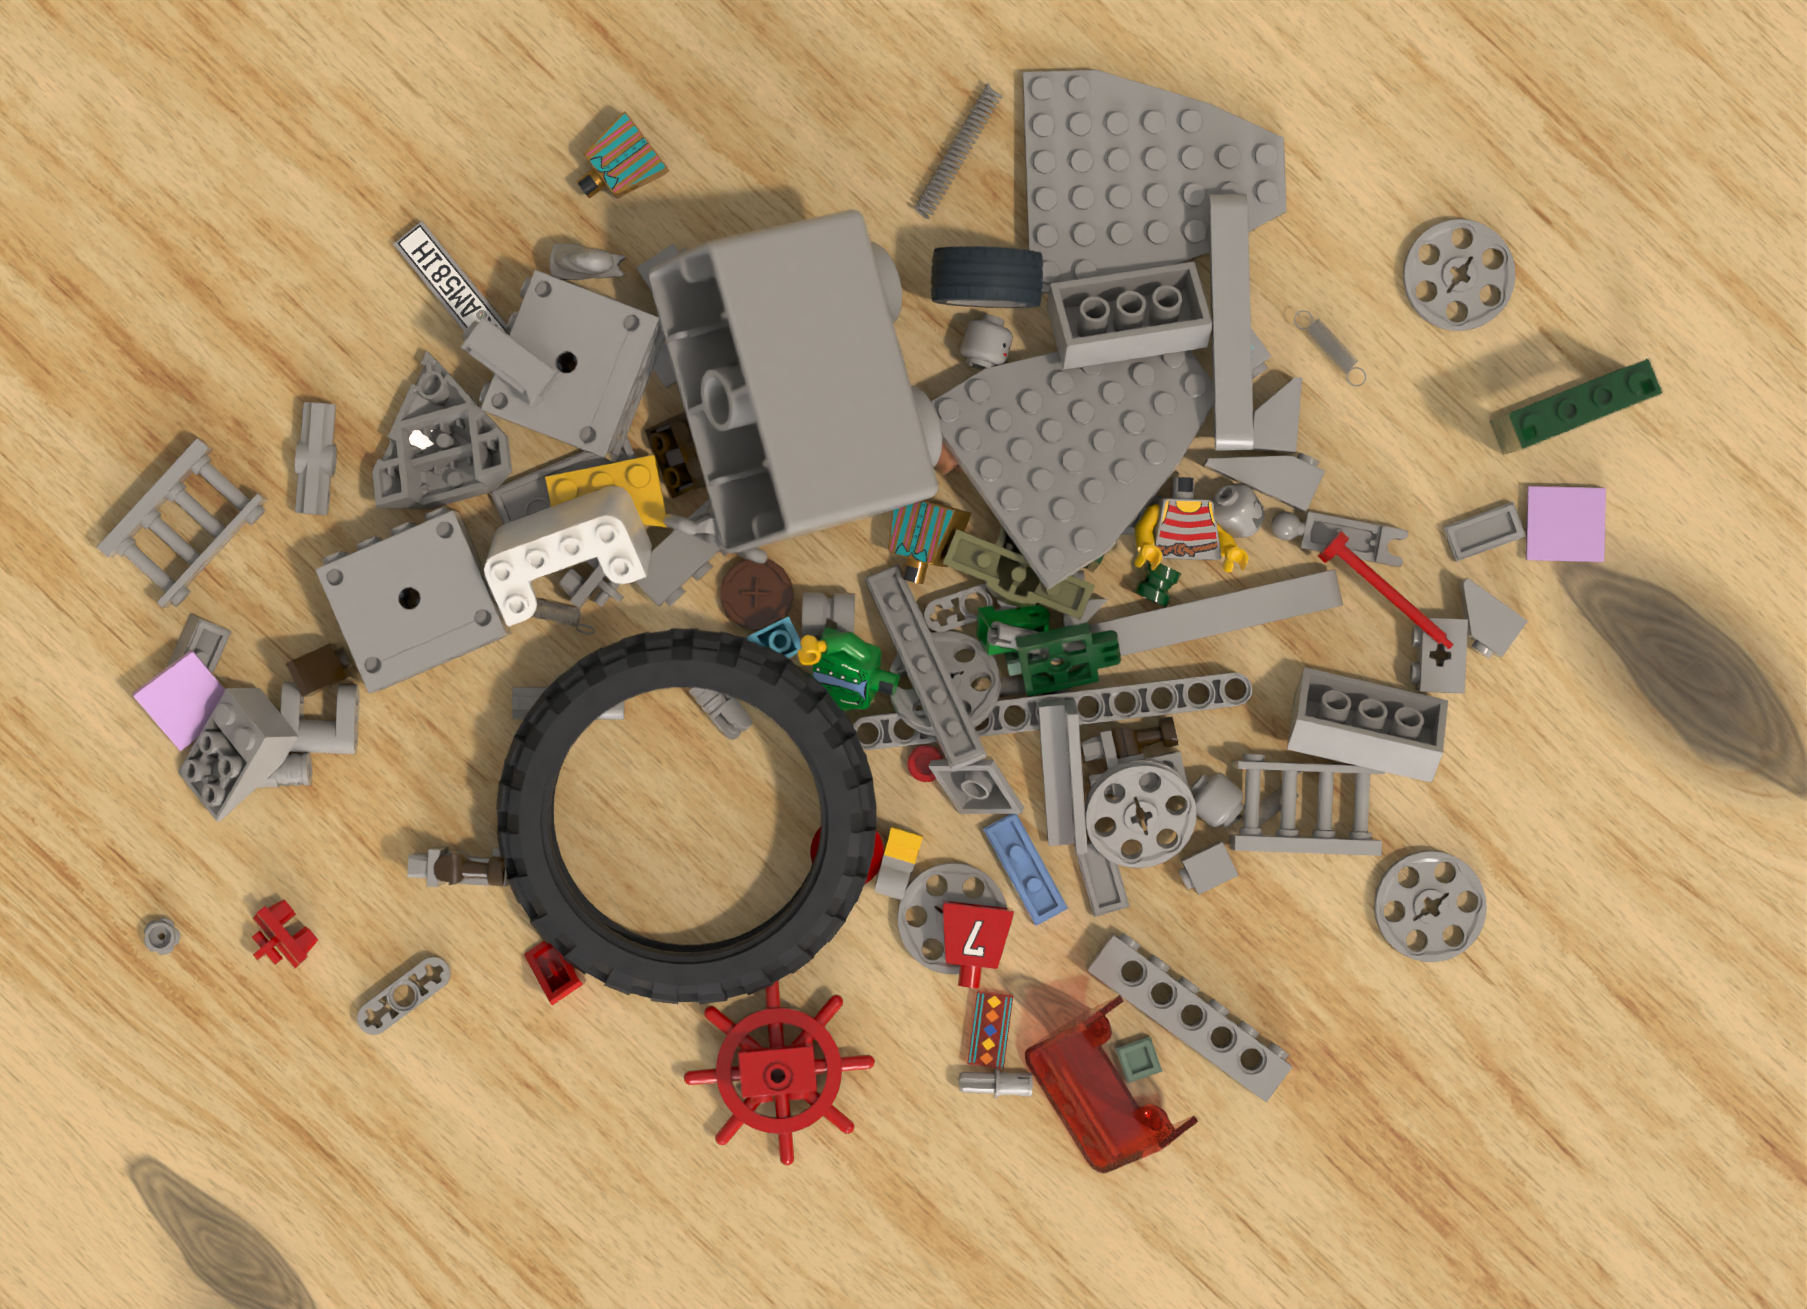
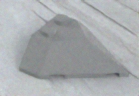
(440, 446)

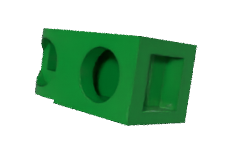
(1031, 618)

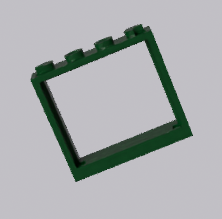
(1576, 407)

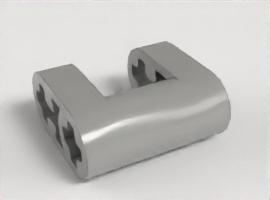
(323, 735)

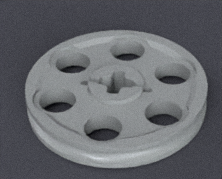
(1441, 277)
(962, 675)
(1156, 815)
(917, 894)
(1412, 901)

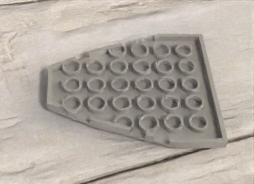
(1129, 171)
(1073, 449)

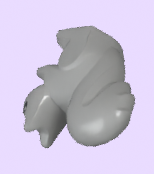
(581, 263)

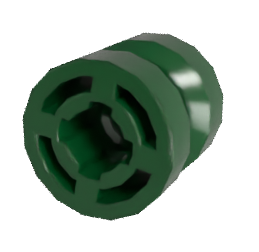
(1157, 583)

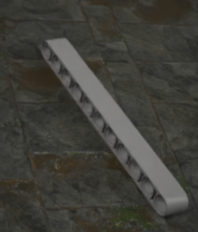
(1106, 709)

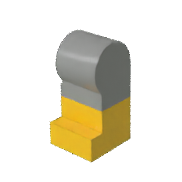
(897, 862)

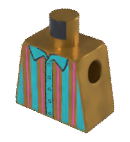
(621, 160)
(924, 535)

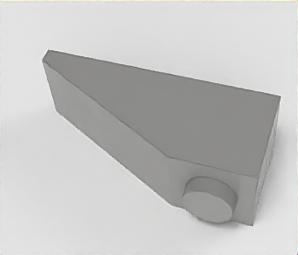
(1278, 477)

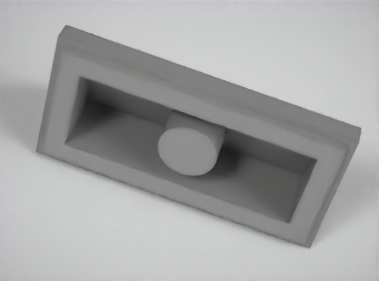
(204, 639)

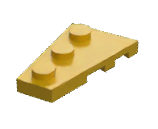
(636, 476)

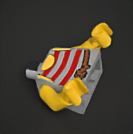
(1184, 531)

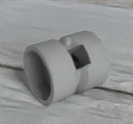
(825, 612)

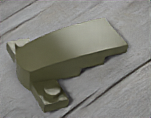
(1011, 576)

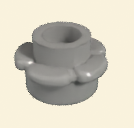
(152, 931)

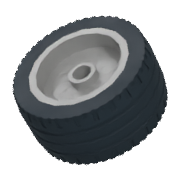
(986, 277)

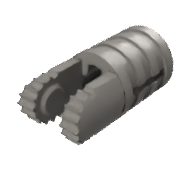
(723, 711)
(294, 771)

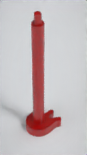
(1338, 547)

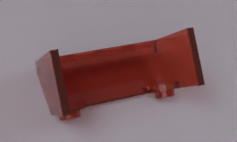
(1093, 1096)

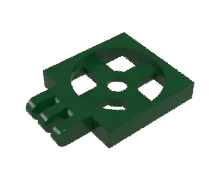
(1100, 652)

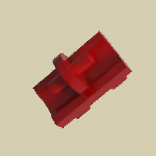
(292, 947)

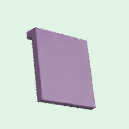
(1565, 524)
(181, 698)

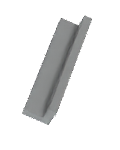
(1062, 774)

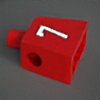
(974, 938)

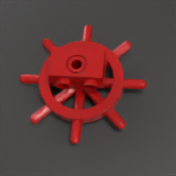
(779, 1071)

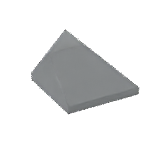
(977, 787)

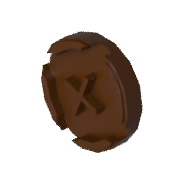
(756, 594)

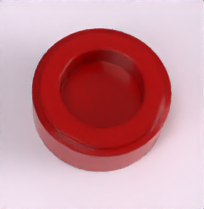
(919, 762)

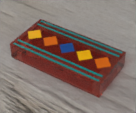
(990, 1029)

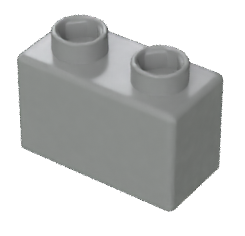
(796, 379)

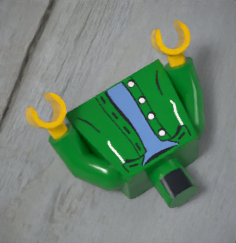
(847, 668)

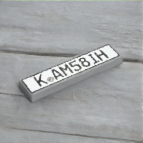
(446, 278)

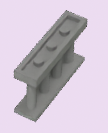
(171, 488)
(1287, 836)

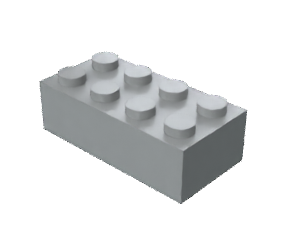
(1129, 315)
(1368, 724)

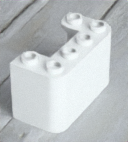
(561, 536)

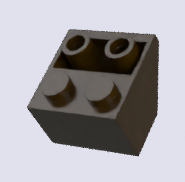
(676, 454)

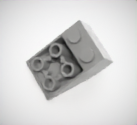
(237, 750)

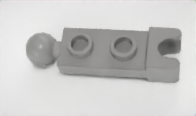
(1365, 539)

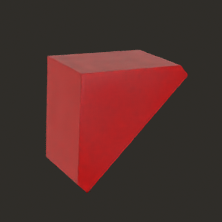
(552, 972)

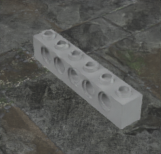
(1260, 1079)

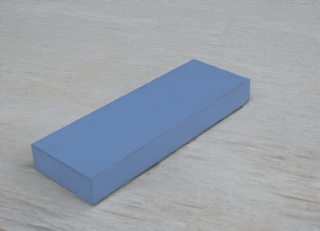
(1025, 868)

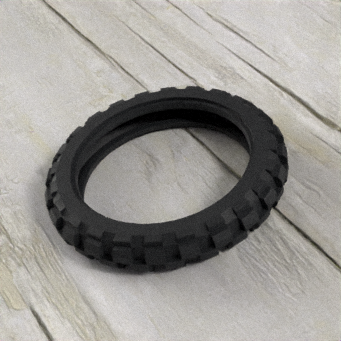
(654, 967)

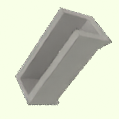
(509, 360)

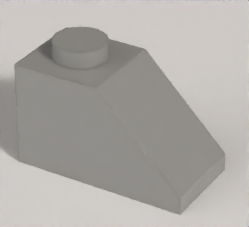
(1277, 420)
(1489, 620)

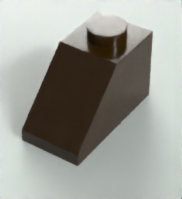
(320, 669)

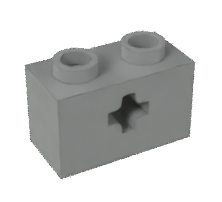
(1450, 674)

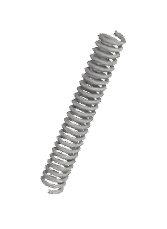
(953, 150)

